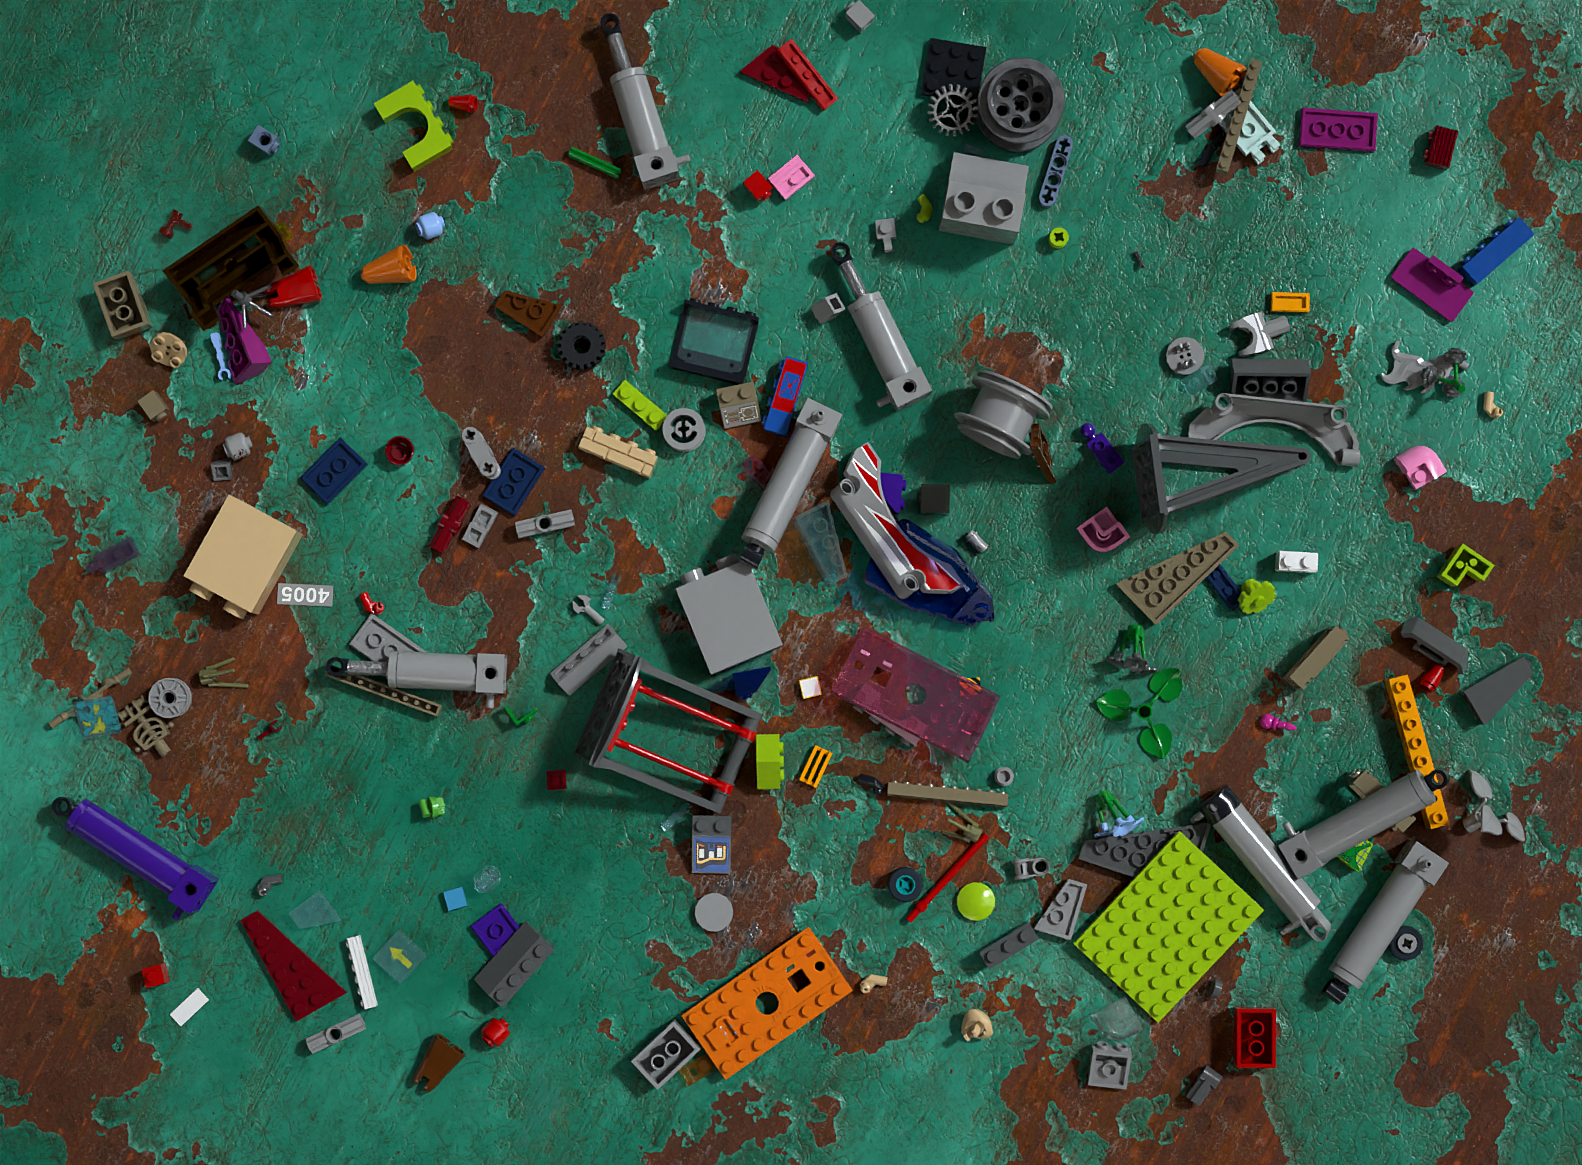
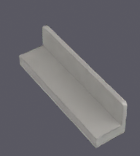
(588, 660)

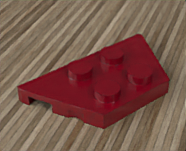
(774, 72)

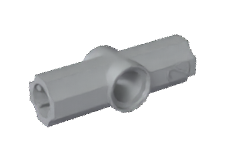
(1213, 114)
(557, 521)
(325, 1039)

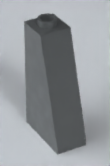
(1494, 690)

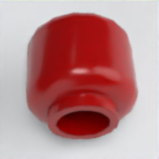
(495, 1032)

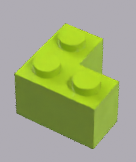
(1462, 562)
(769, 761)

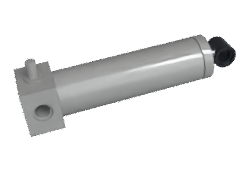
(789, 480)
(1360, 821)
(1414, 872)

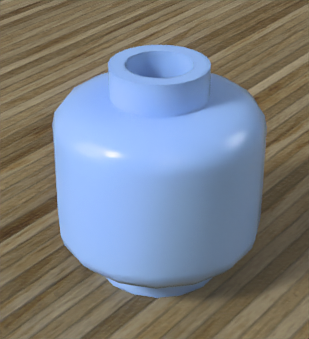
(429, 225)

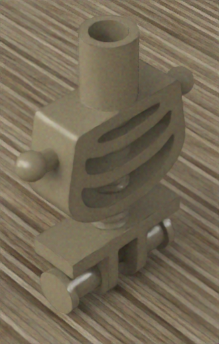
(158, 742)

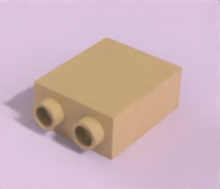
(241, 557)

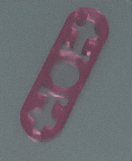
(751, 472)

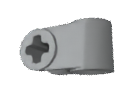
(1028, 867)

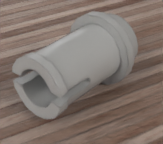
(975, 540)

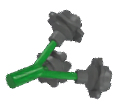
(1452, 385)

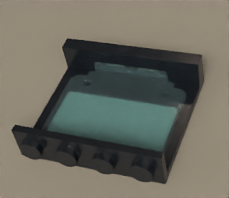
(714, 341)

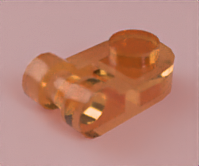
(703, 1066)

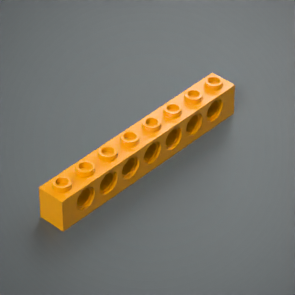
(1415, 743)

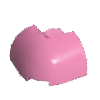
(1420, 465)
(1103, 531)

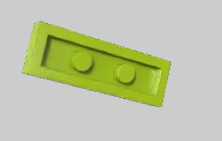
(640, 405)

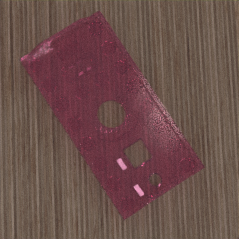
(954, 707)

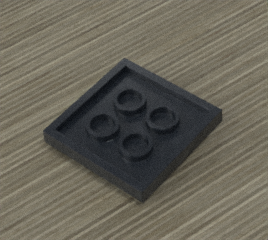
(953, 64)

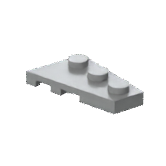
(1063, 911)

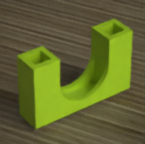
(410, 99)

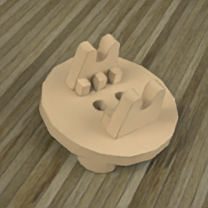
(168, 349)

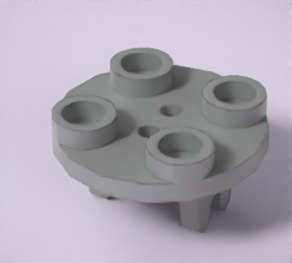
(1182, 347)

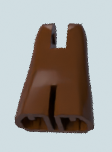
(437, 1062)

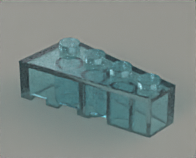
(822, 542)

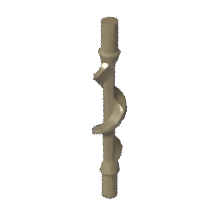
(106, 683)

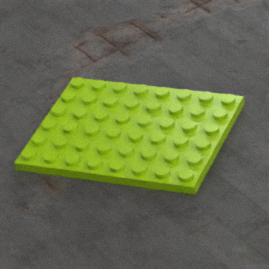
(1168, 926)

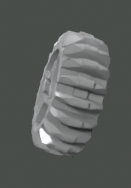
(946, 94)

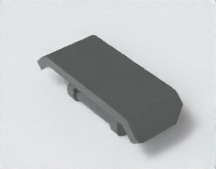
(1437, 642)

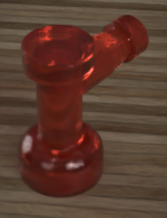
(176, 218)

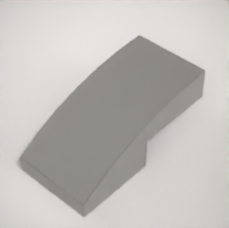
(480, 525)

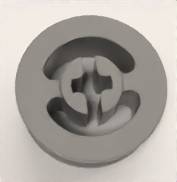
(669, 431)

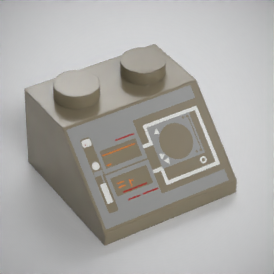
(738, 405)

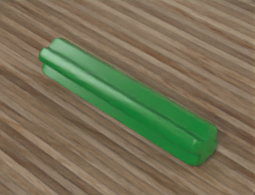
(594, 162)

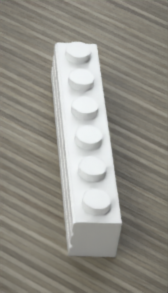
(362, 972)

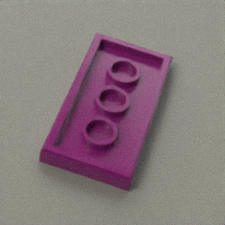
(1338, 129)

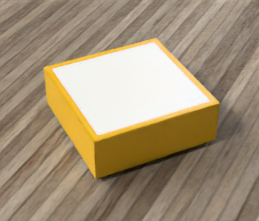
(810, 687)

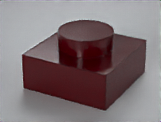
(556, 779)

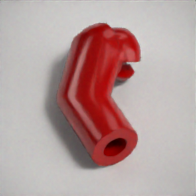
(371, 606)

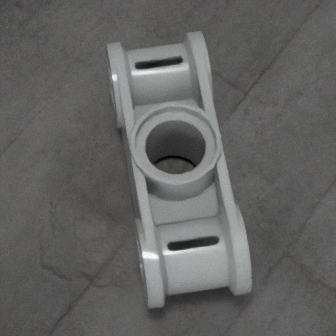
(481, 453)

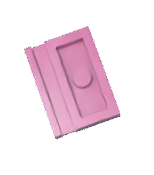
(791, 177)

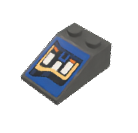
(711, 844)

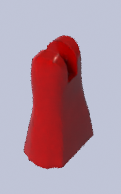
(295, 289)

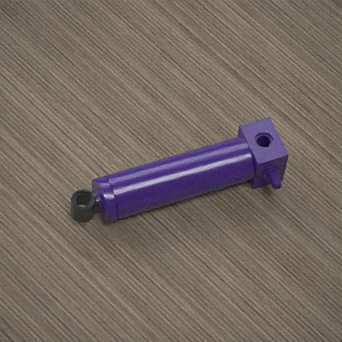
(138, 854)

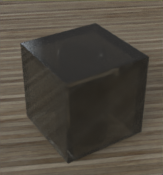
(934, 499)

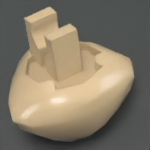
(976, 1025)

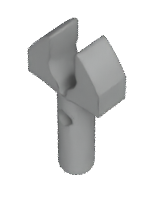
(587, 609)

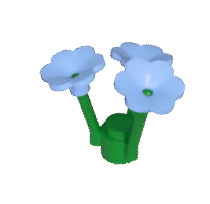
(1122, 827)

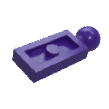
(1101, 448)

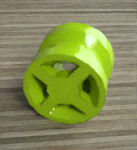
(1056, 241)

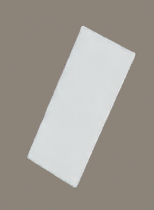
(189, 1007)

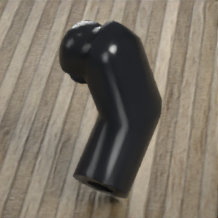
(872, 781)

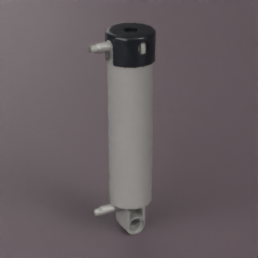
(1264, 861)

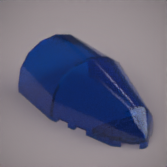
(965, 606)

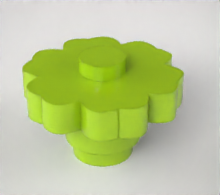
(1256, 596)

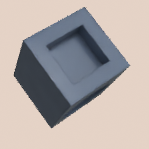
(257, 137)

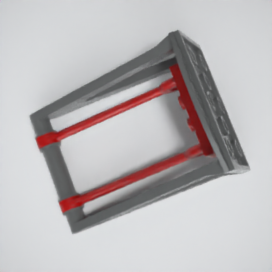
(610, 716)

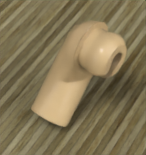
(1489, 407)
(872, 980)

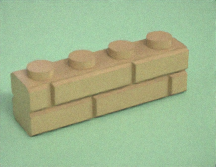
(618, 452)

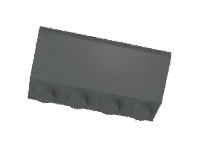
(1270, 378)
(514, 964)

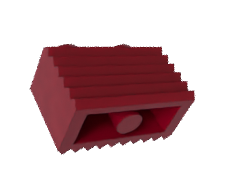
(1440, 147)

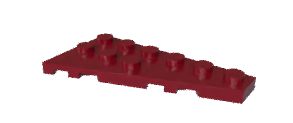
(293, 971)

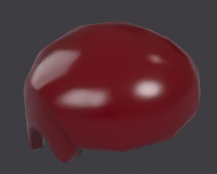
(399, 450)

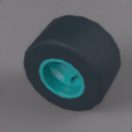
(910, 882)

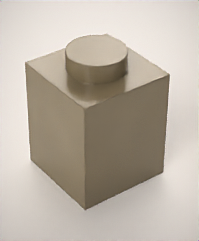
(154, 406)

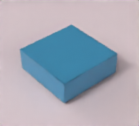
(455, 898)

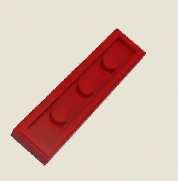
(807, 74)

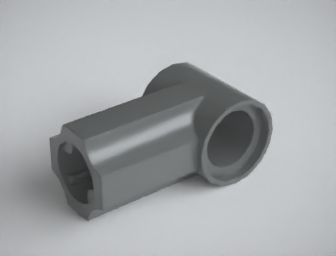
(1206, 1081)

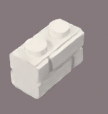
(1296, 562)

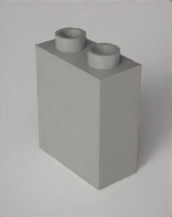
(728, 614)

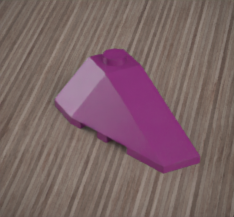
(245, 348)

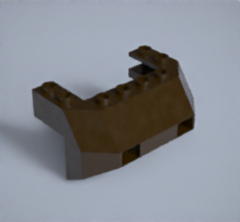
(228, 263)

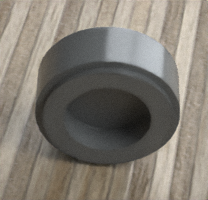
(1215, 988)

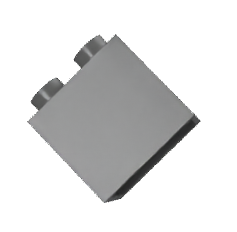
(984, 198)

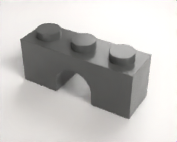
(1008, 945)

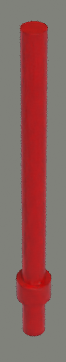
(922, 904)

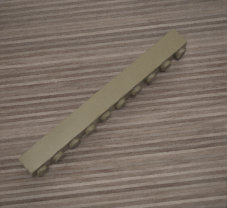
(1238, 117)
(390, 693)
(944, 794)

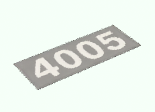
(305, 594)

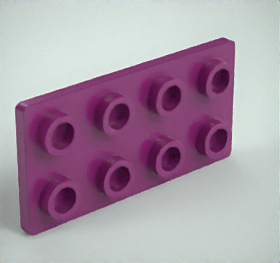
(1433, 283)

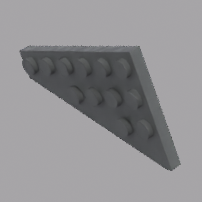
(1133, 851)

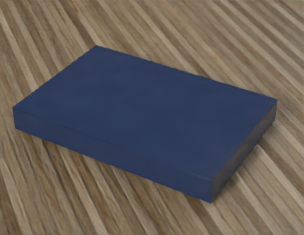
(334, 471)
(515, 482)

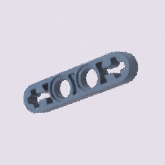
(1054, 171)

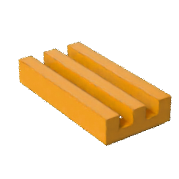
(822, 752)

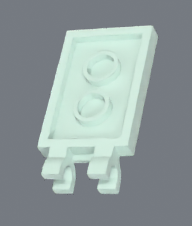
(1254, 133)

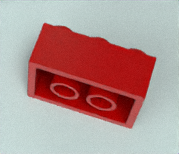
(1254, 1037)

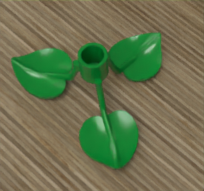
(1116, 704)

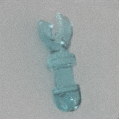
(611, 591)
(676, 816)

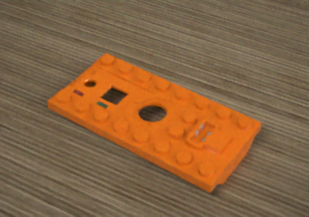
(737, 1031)

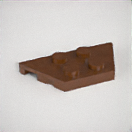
(1041, 452)

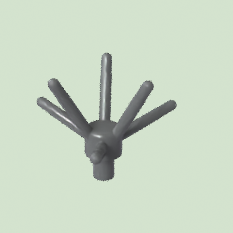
(245, 300)

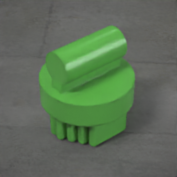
(432, 807)

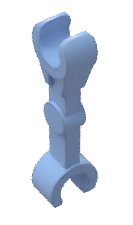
(216, 340)

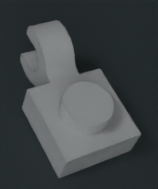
(885, 231)

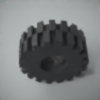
(585, 360)

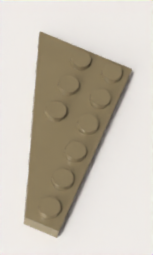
(1170, 581)

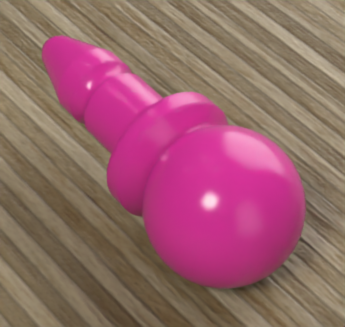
(1268, 721)

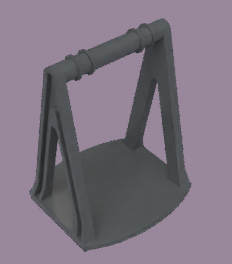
(1250, 460)

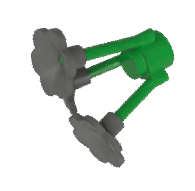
(1136, 663)

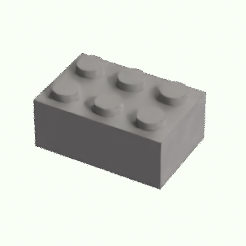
(666, 1054)

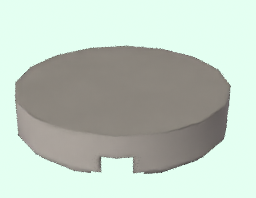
(714, 912)

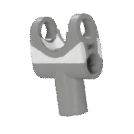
(1260, 332)

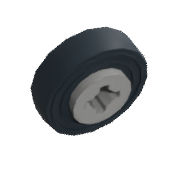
(1399, 945)

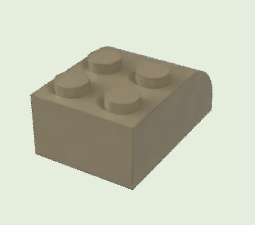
(122, 305)

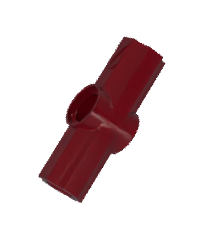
(450, 524)

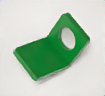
(526, 719)

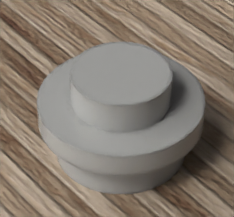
(1004, 776)

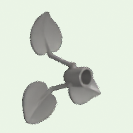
(1486, 818)

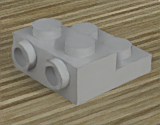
(1109, 1065)

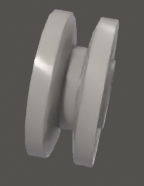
(158, 695)

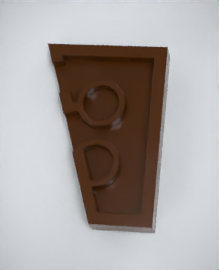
(529, 311)

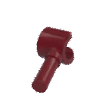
(270, 730)

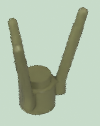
(210, 675)
(971, 832)

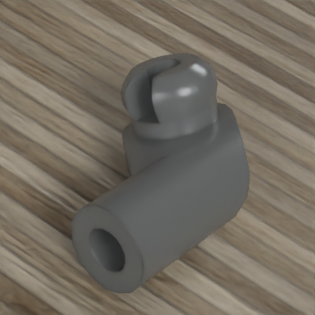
(267, 882)

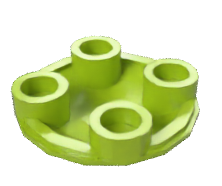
(975, 901)

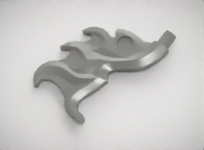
(1409, 367)

